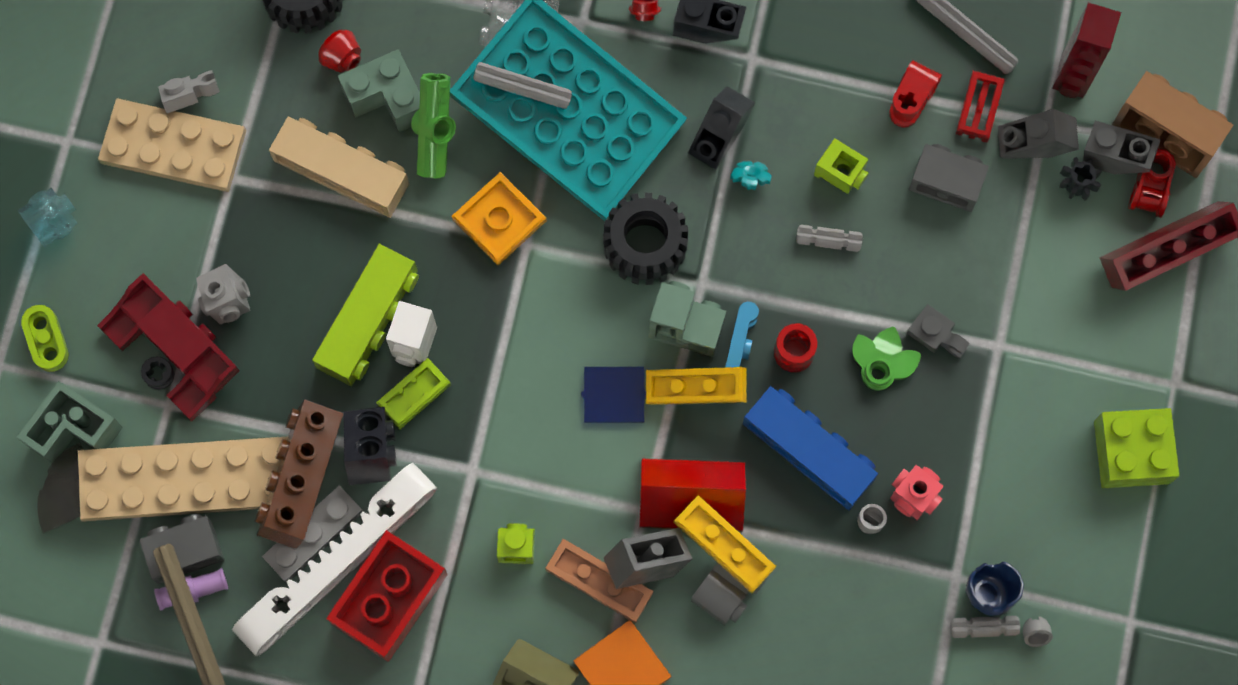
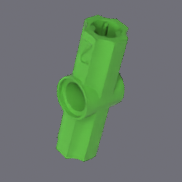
(433, 125)

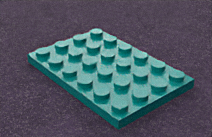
(606, 131)

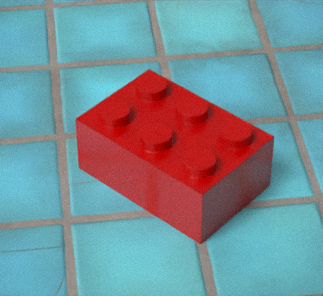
(387, 596)

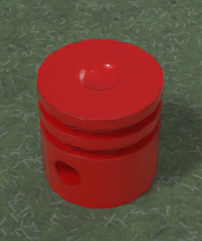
(795, 347)

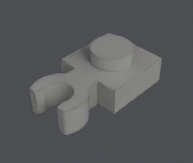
(184, 92)

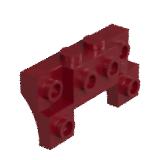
(168, 327)

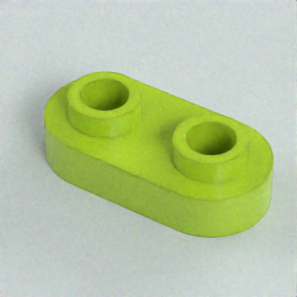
(46, 339)

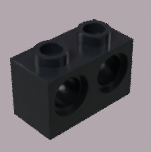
(368, 446)

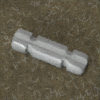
(829, 238)
(985, 626)

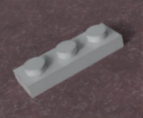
(326, 523)

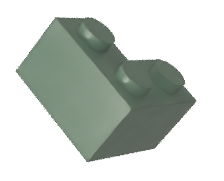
(380, 84)
(684, 322)
(62, 418)

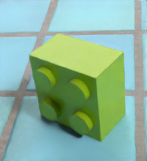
(1136, 448)

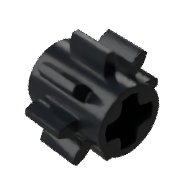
(1085, 170)

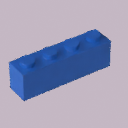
(810, 447)

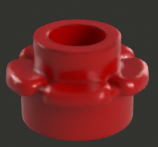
(644, 9)

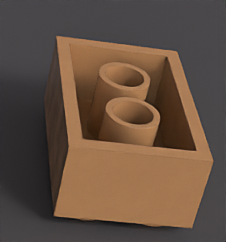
(1176, 119)

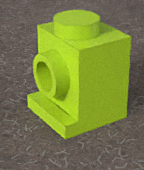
(841, 156)
(516, 544)

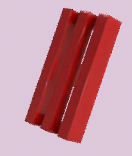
(973, 131)

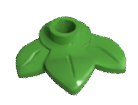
(886, 355)

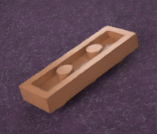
(594, 579)

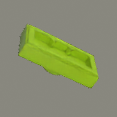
(414, 393)

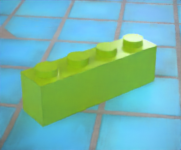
(366, 315)

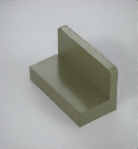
(532, 666)

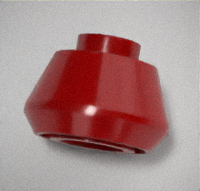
(340, 51)

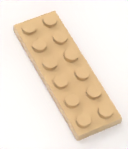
(175, 478)

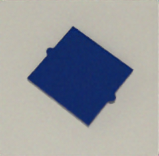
(613, 394)

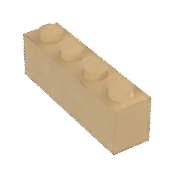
(339, 166)

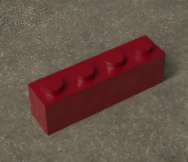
(1086, 50)
(1171, 245)

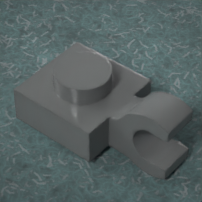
(934, 330)

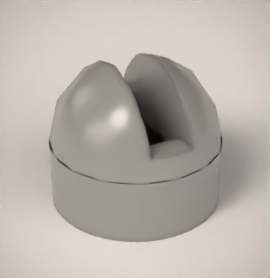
(873, 514)
(1037, 632)

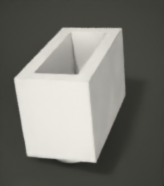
(411, 334)

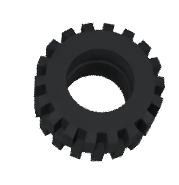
(302, 13)
(645, 212)

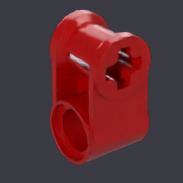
(914, 91)
(1152, 189)

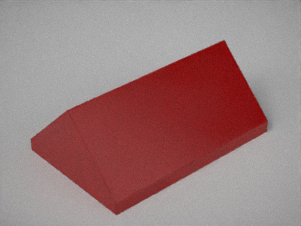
(674, 484)

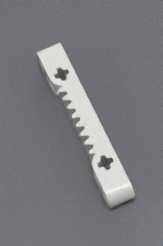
(266, 625)

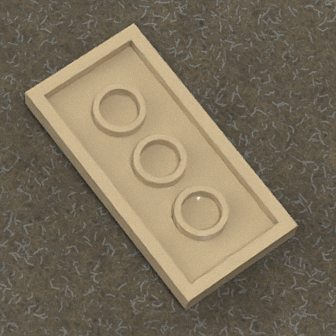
(172, 145)

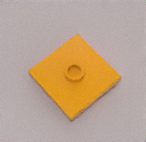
(499, 218)

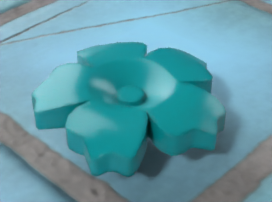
(751, 174)

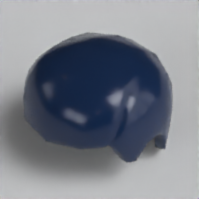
(994, 588)

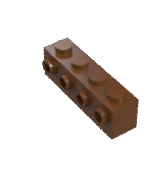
(299, 474)

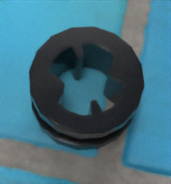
(147, 370)

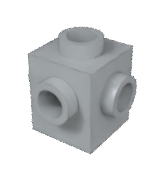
(223, 294)

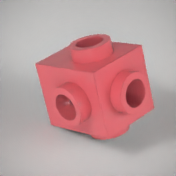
(910, 502)

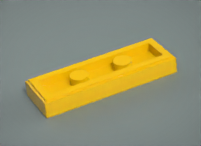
(696, 386)
(725, 544)

